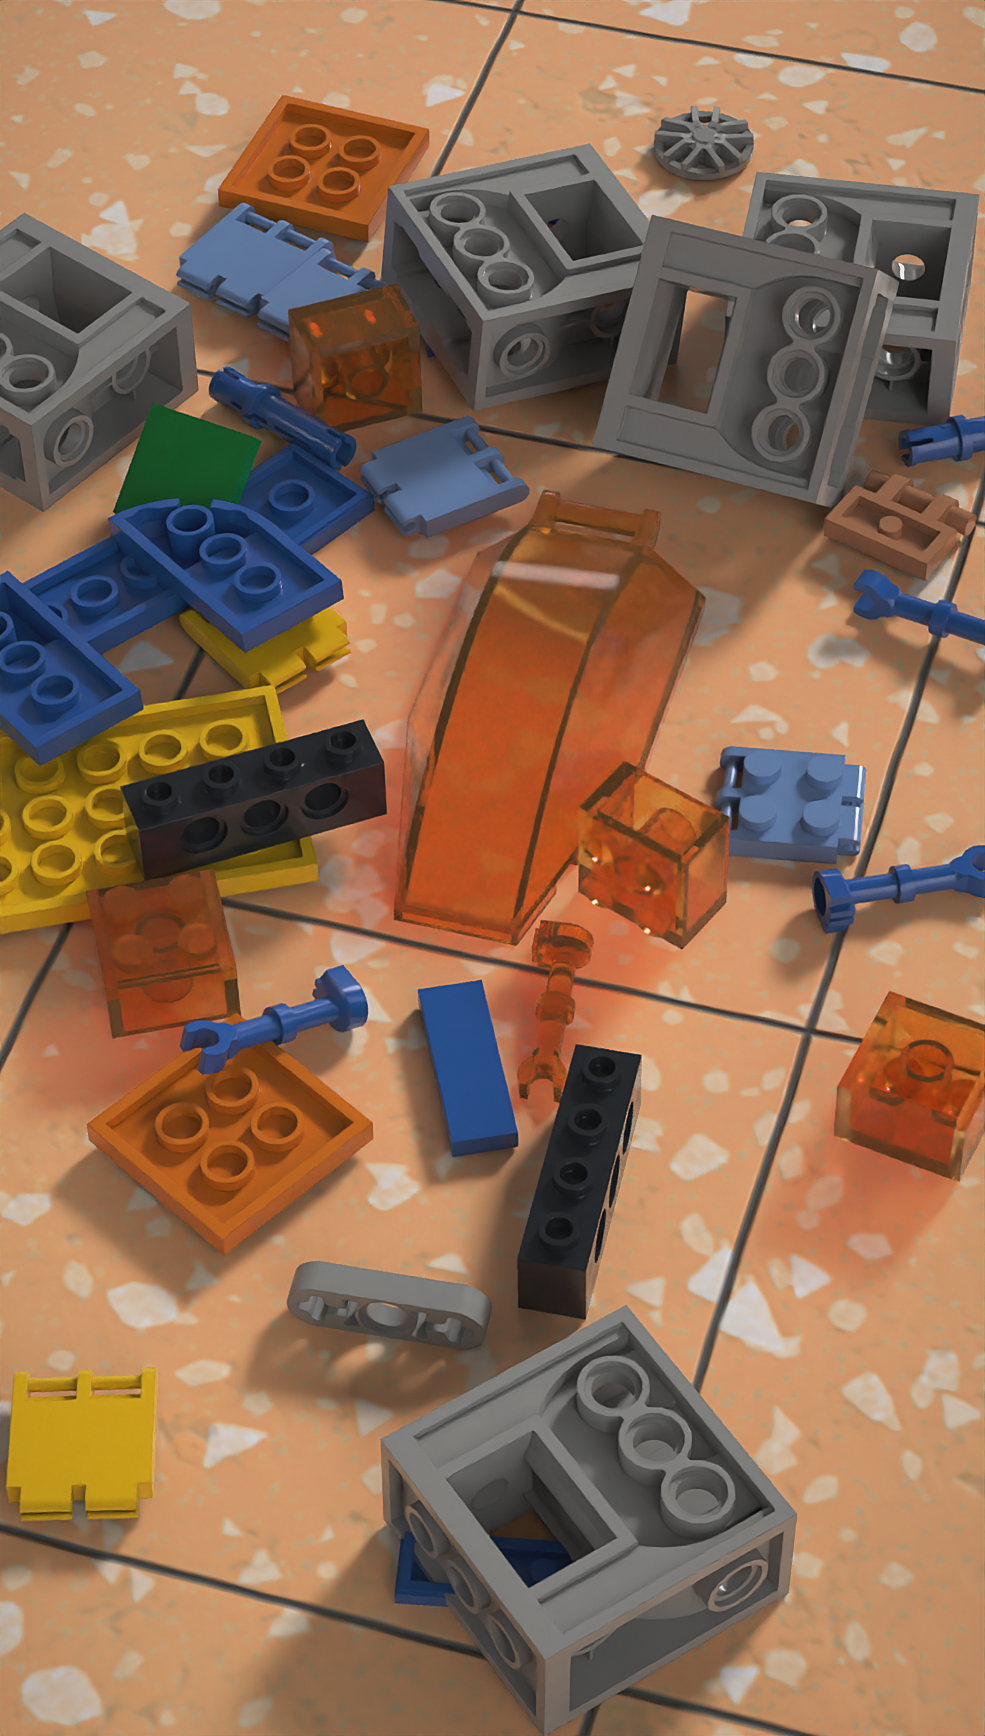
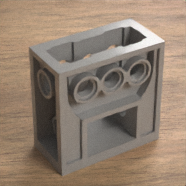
(872, 228)
(514, 278)
(79, 359)
(761, 363)
(634, 1481)

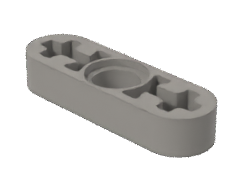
(353, 1299)

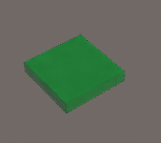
(187, 461)

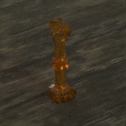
(563, 950)

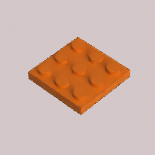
(324, 167)
(231, 1142)

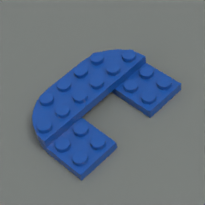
(154, 565)

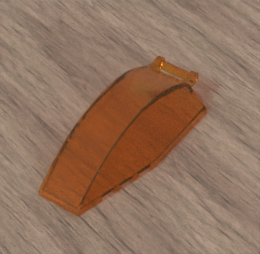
(529, 705)

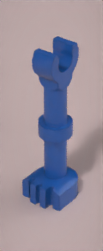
(886, 600)
(836, 897)
(337, 1002)

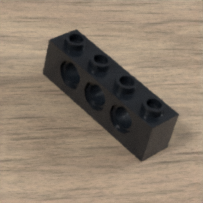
(254, 800)
(579, 1182)

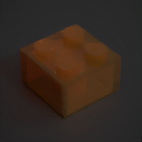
(357, 358)
(653, 855)
(163, 953)
(916, 1087)

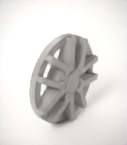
(703, 144)

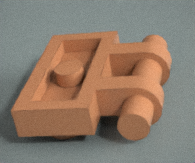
(899, 523)

